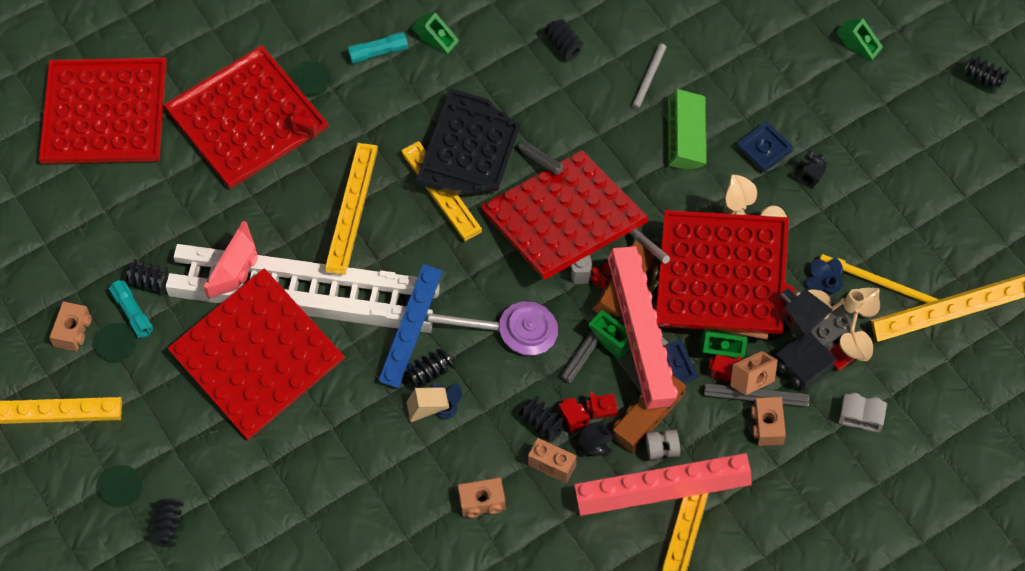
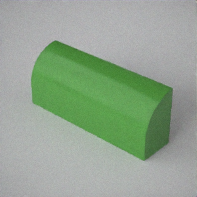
(686, 130)

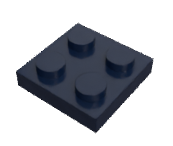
(765, 147)

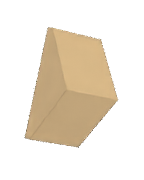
(426, 402)

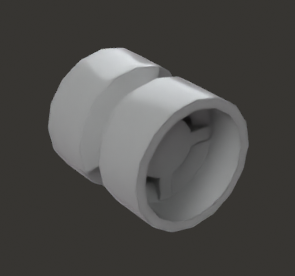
(655, 447)

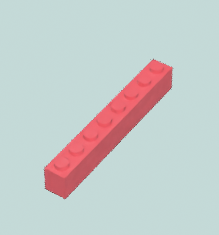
(642, 328)
(663, 484)

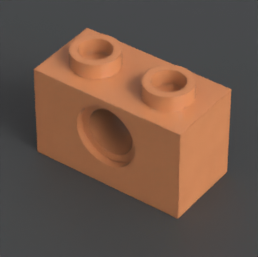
(70, 315)
(753, 372)
(769, 409)
(552, 460)
(491, 489)

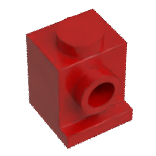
(722, 367)
(574, 415)

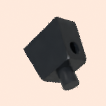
(803, 312)

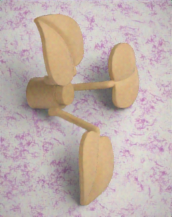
(743, 193)
(861, 302)

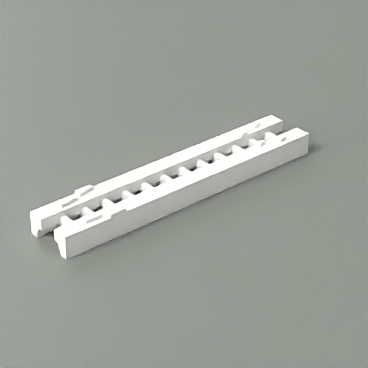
(311, 303)

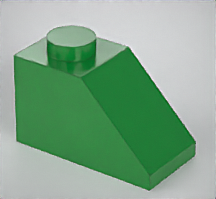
(435, 32)
(859, 38)
(610, 334)
(723, 343)

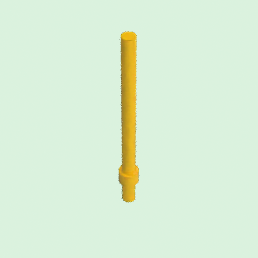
(882, 281)

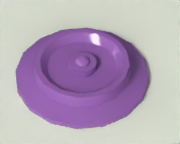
(528, 328)

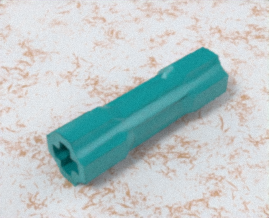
(378, 47)
(137, 320)

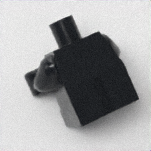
(813, 171)
(595, 439)

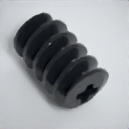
(563, 39)
(986, 73)
(147, 276)
(428, 367)
(542, 419)
(164, 522)

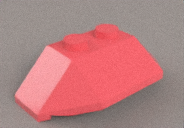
(233, 265)

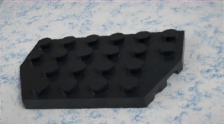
(468, 146)

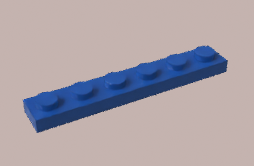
(410, 326)

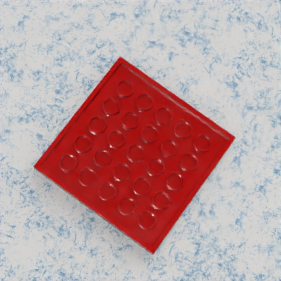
(103, 111)
(243, 116)
(564, 215)
(723, 272)
(256, 353)

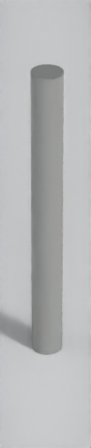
(649, 76)
(650, 246)
(463, 321)

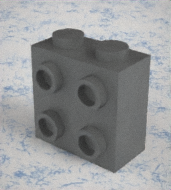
(832, 328)

